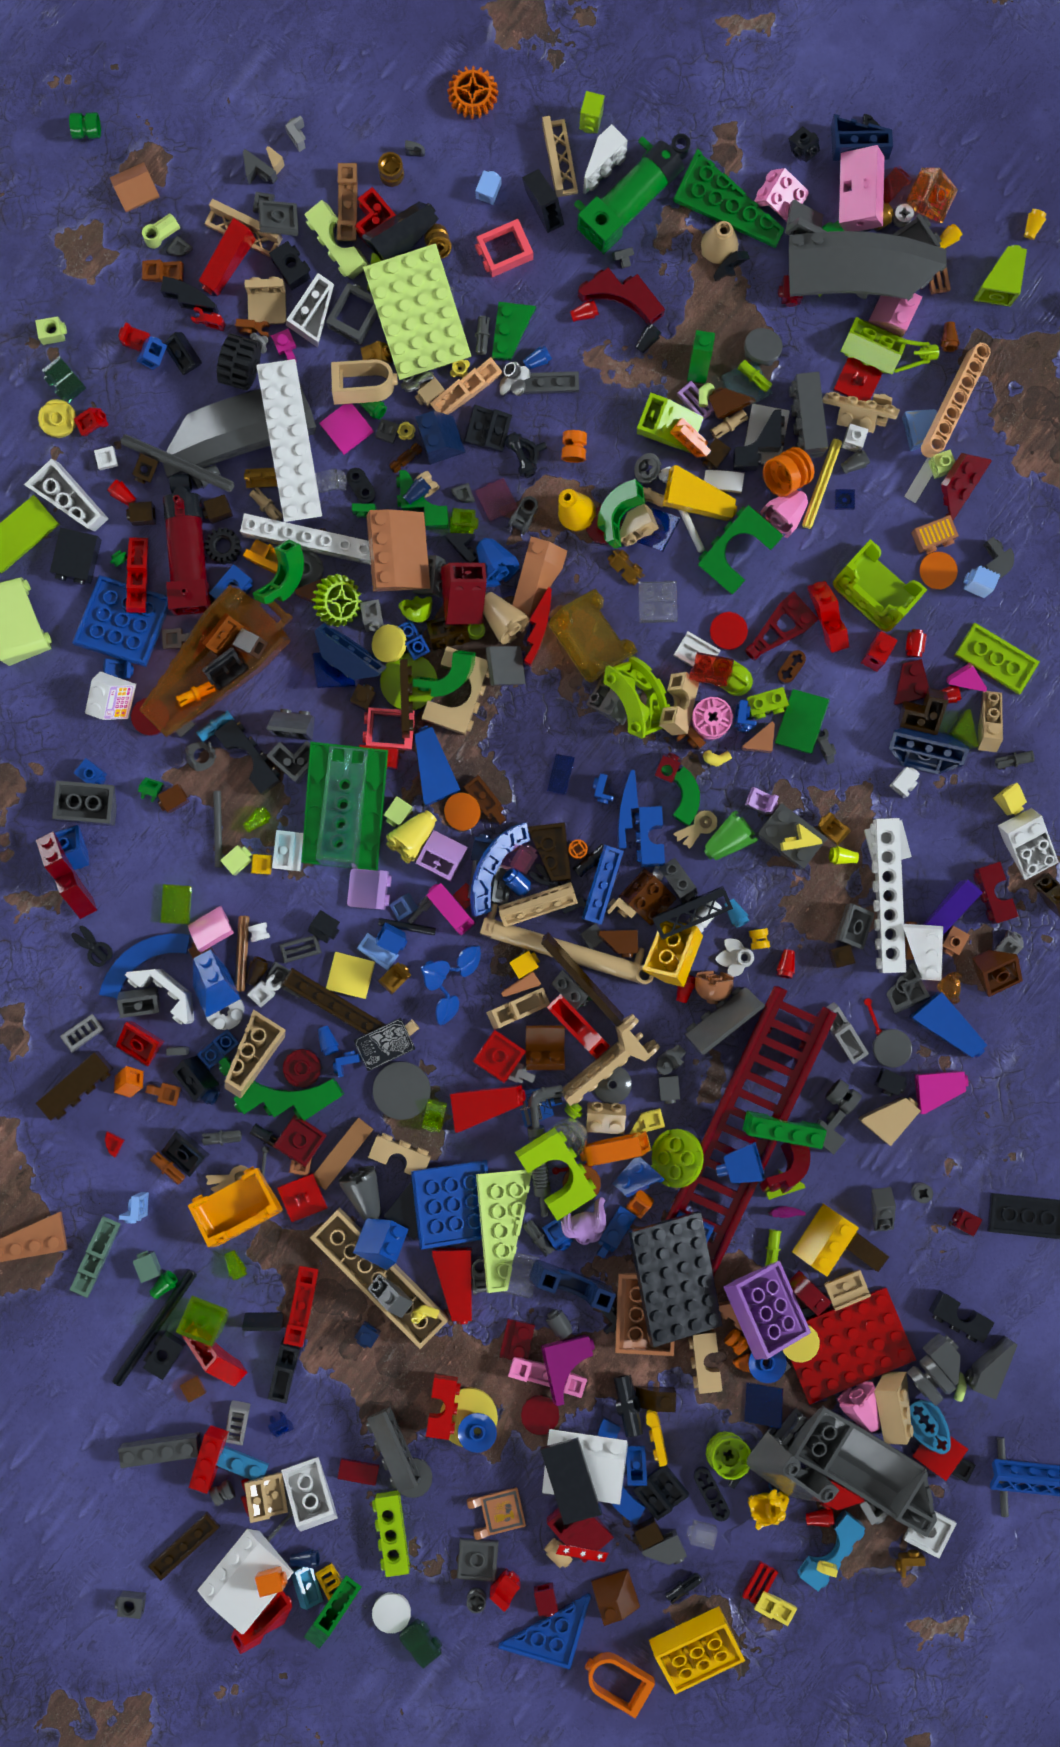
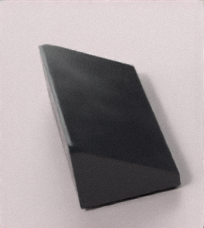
(182, 353)
(263, 1321)

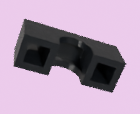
(976, 1325)

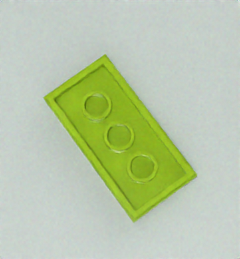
(23, 531)
(997, 658)

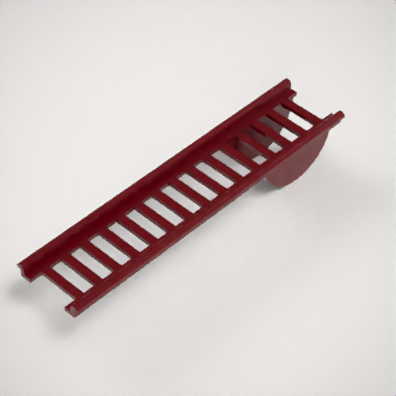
(797, 1075)

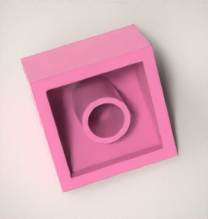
(894, 313)

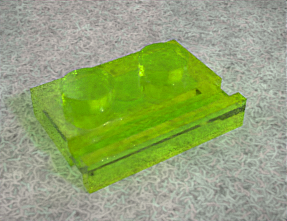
(176, 904)

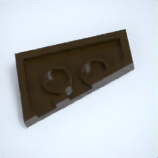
(553, 849)

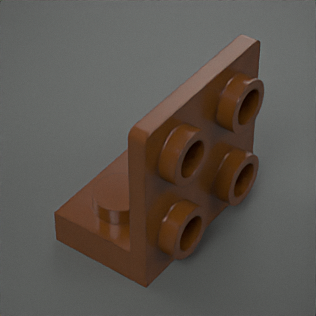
(647, 896)
(545, 1047)

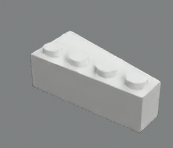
(64, 492)

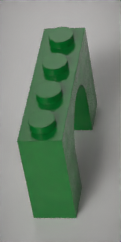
(715, 560)

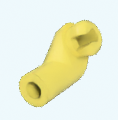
(716, 760)
(422, 1312)

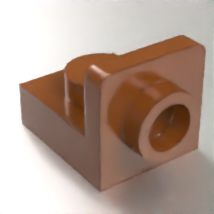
(693, 738)

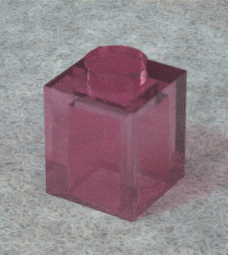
(524, 859)

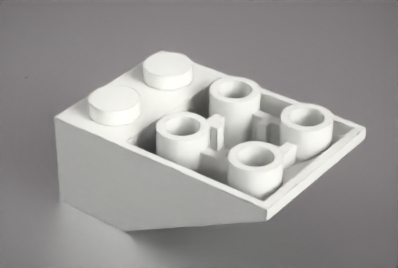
(607, 153)
(1028, 843)

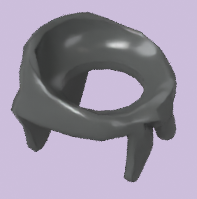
(190, 749)

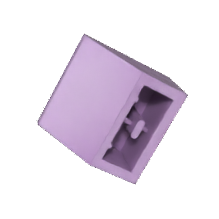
(441, 855)

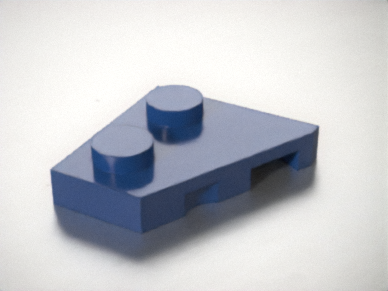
(636, 1177)

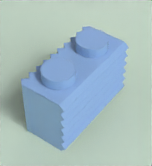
(981, 581)

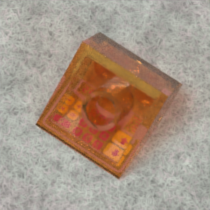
(932, 194)

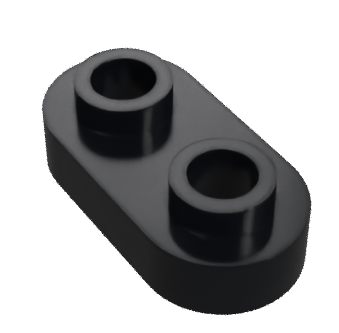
(361, 485)

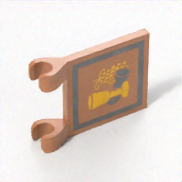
(500, 1510)

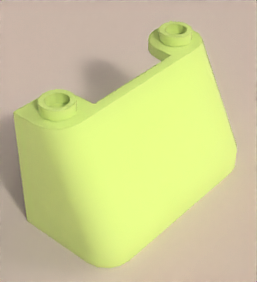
(19, 627)

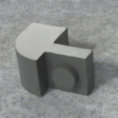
(1002, 561)
(832, 1140)

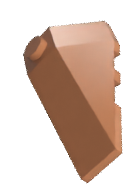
(539, 570)

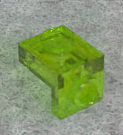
(434, 1115)

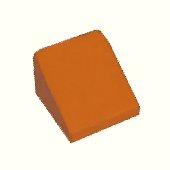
(640, 1204)

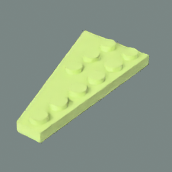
(501, 1216)

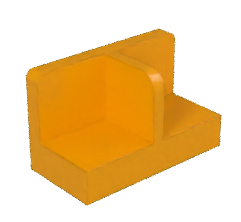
(263, 556)

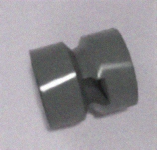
(838, 1091)

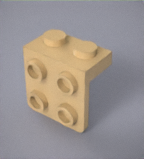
(266, 300)

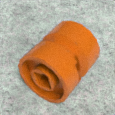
(574, 446)

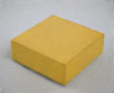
(261, 864)

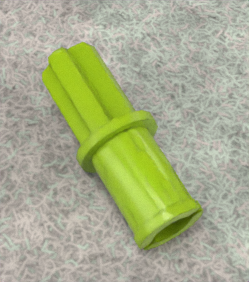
(754, 376)
(773, 1246)

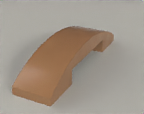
(347, 202)
(342, 1153)

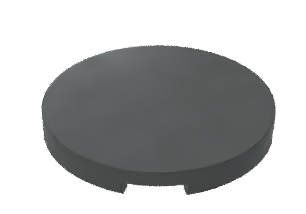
(401, 1090)

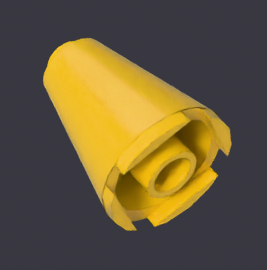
(575, 510)

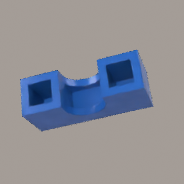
(648, 819)

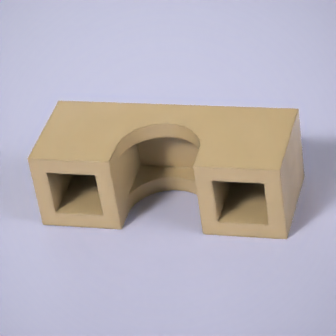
(684, 691)
(385, 1147)
(706, 1379)

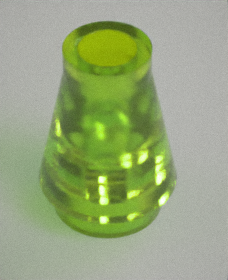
(257, 819)
(235, 1266)

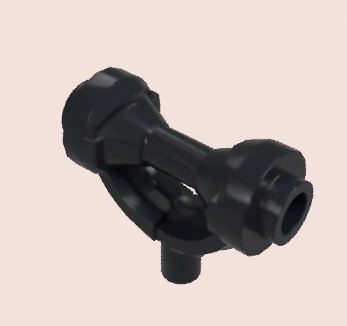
(515, 443)

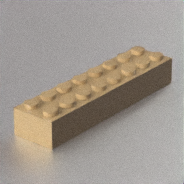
(338, 1239)

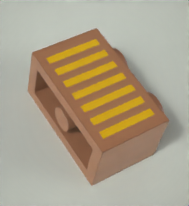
(935, 534)

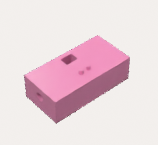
(861, 189)

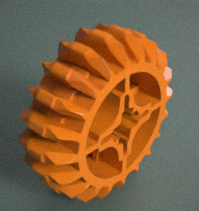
(459, 90)

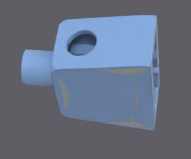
(917, 426)

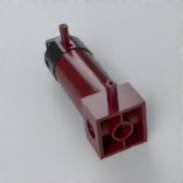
(183, 517)

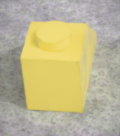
(1011, 799)

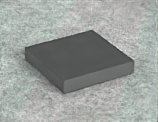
(278, 217)
(505, 665)
(477, 1559)

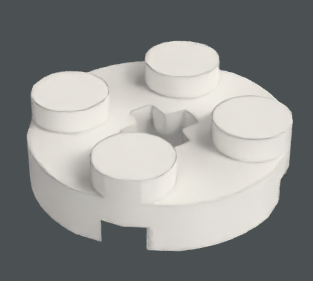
(230, 1021)

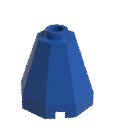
(498, 562)

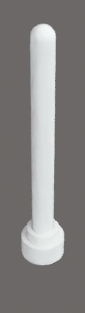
(685, 516)

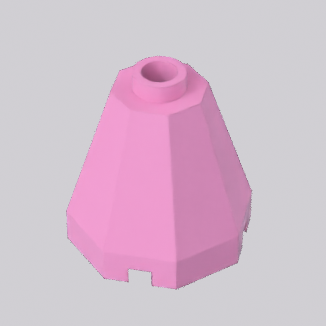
(786, 512)
(861, 1406)

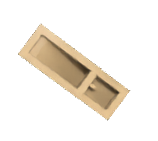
(518, 1008)

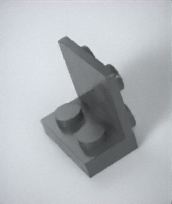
(803, 219)

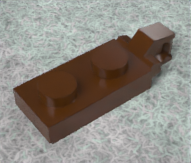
(487, 801)

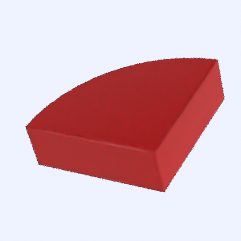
(113, 1143)

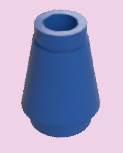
(537, 358)
(327, 1041)

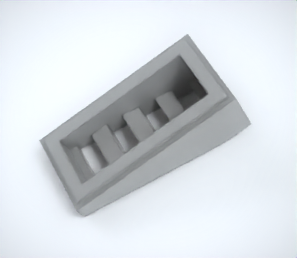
(71, 1032)
(238, 1410)

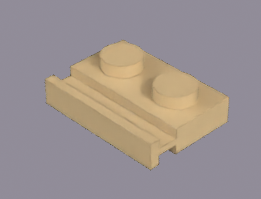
(847, 1290)

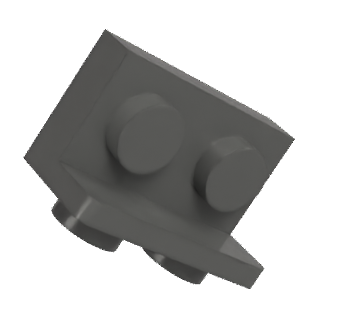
(435, 564)

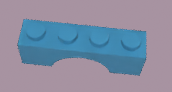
(848, 1531)

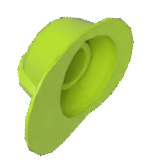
(740, 681)

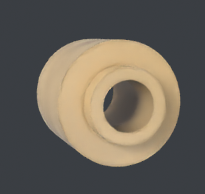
(560, 1560)

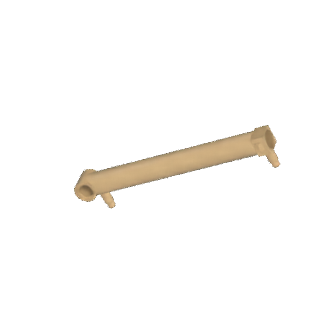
(581, 955)

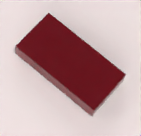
(358, 1471)

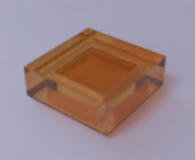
(193, 1389)

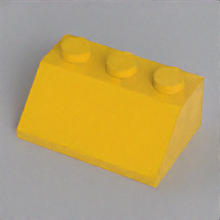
(673, 956)
(825, 1240)

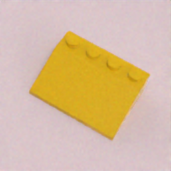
(696, 1650)

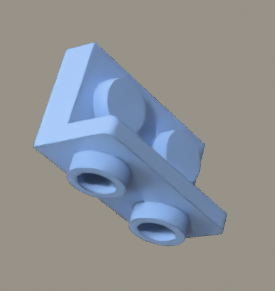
(137, 1208)

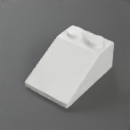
(309, 1494)

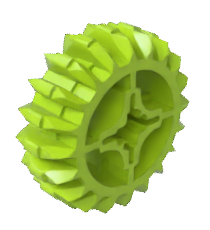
(342, 610)

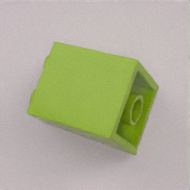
(1005, 279)

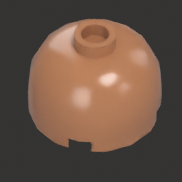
(713, 986)

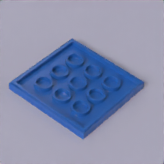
(120, 633)
(447, 1204)

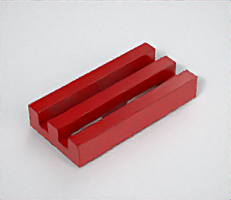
(752, 1598)

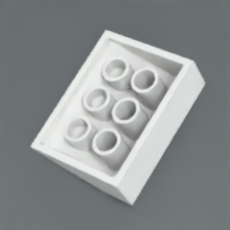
(604, 1460)
(232, 1584)

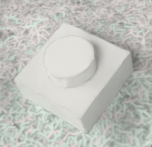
(106, 458)

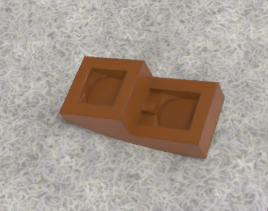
(155, 270)

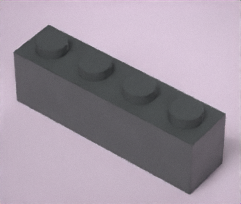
(159, 1450)

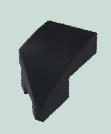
(730, 263)

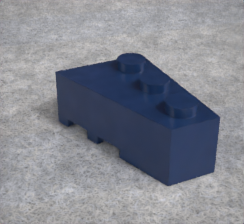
(851, 135)

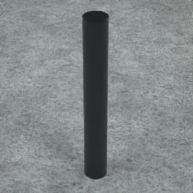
(409, 927)

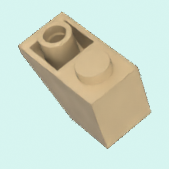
(637, 524)

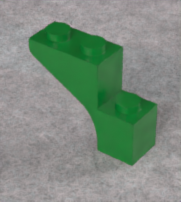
(435, 516)

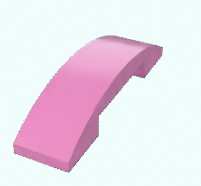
(536, 1372)

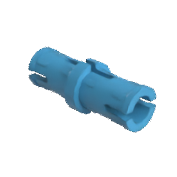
(214, 725)

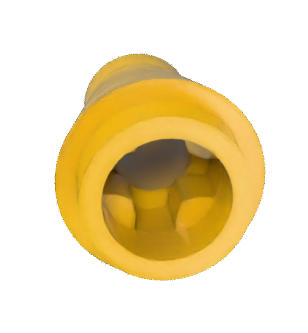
(1034, 223)
(950, 236)

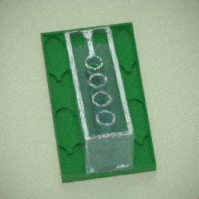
(344, 806)

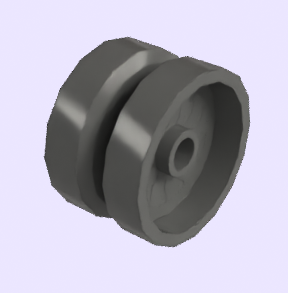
(931, 1380)

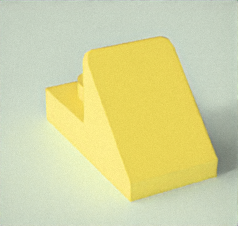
(806, 839)

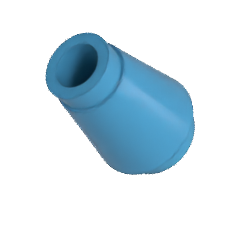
(737, 914)

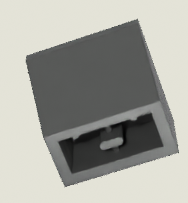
(608, 703)

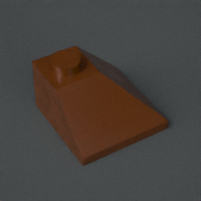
(997, 971)
(615, 1596)

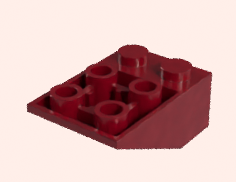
(463, 592)
(584, 1534)

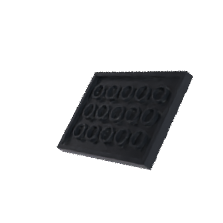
(675, 1278)

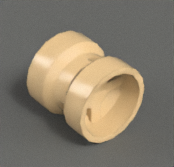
(427, 477)

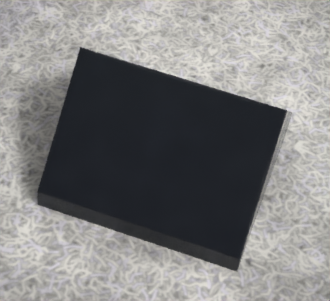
(184, 1152)

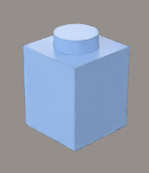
(488, 187)

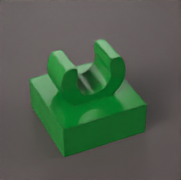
(150, 787)

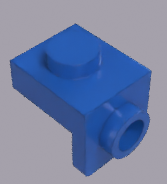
(118, 668)
(599, 784)
(348, 1058)

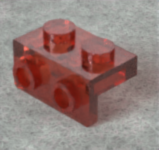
(712, 669)

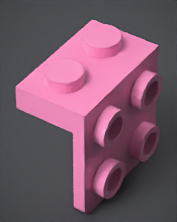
(779, 191)

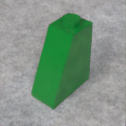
(700, 356)

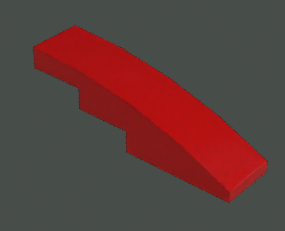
(137, 575)
(539, 620)

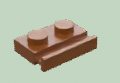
(223, 635)

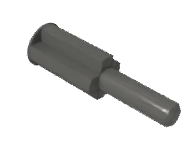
(424, 905)

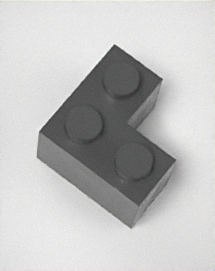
(293, 765)

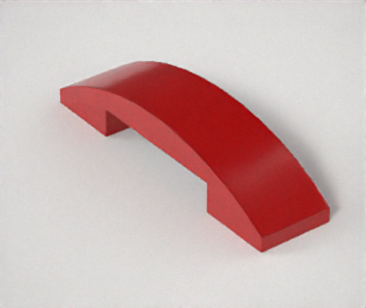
(301, 1306)

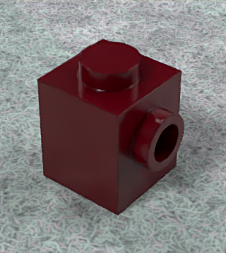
(784, 293)

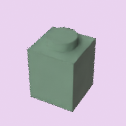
(147, 1266)

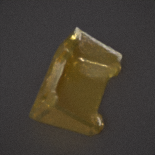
(589, 636)

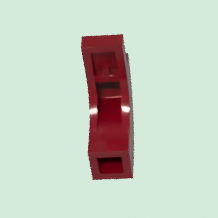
(798, 1163)

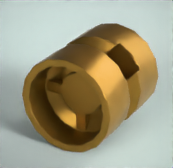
(391, 169)
(439, 235)

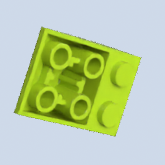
(661, 416)

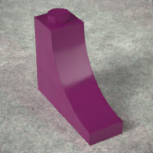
(561, 1358)

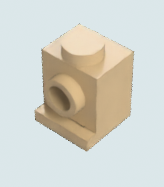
(428, 392)

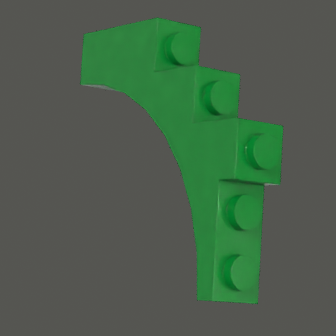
(276, 1101)

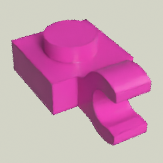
(284, 343)

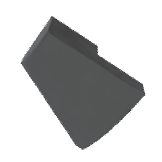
(907, 991)

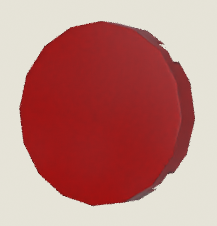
(728, 630)

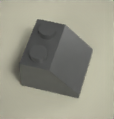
(944, 1354)

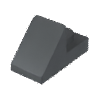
(256, 167)

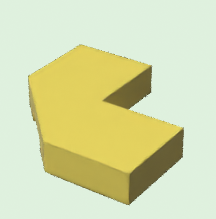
(649, 1121)

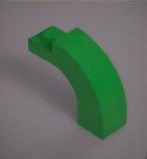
(615, 506)
(288, 574)
(461, 669)
(689, 794)

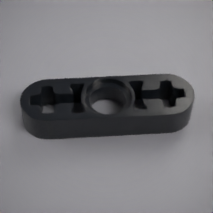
(700, 1484)

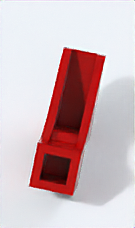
(829, 615)
(578, 1026)
(270, 1618)

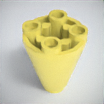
(411, 836)

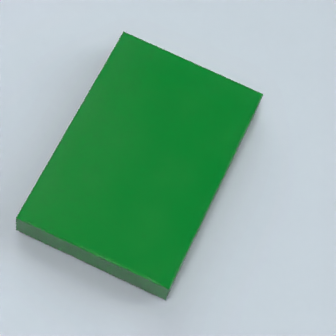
(802, 721)

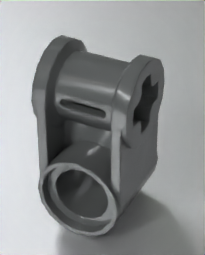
(523, 518)
(478, 1277)

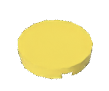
(57, 418)
(389, 643)
(803, 1349)

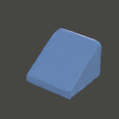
(403, 906)

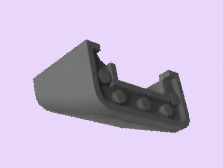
(783, 1471)

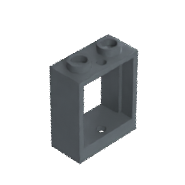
(345, 330)

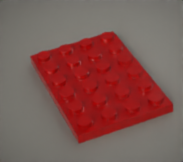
(854, 1346)

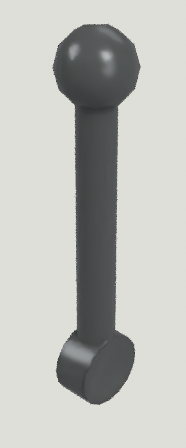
(265, 1150)

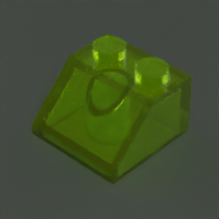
(202, 1321)

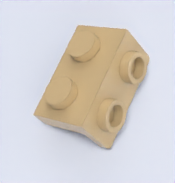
(606, 1118)

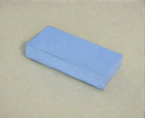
(376, 953)

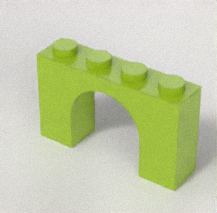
(576, 1190)

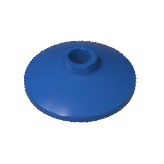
(771, 1372)
(477, 1442)

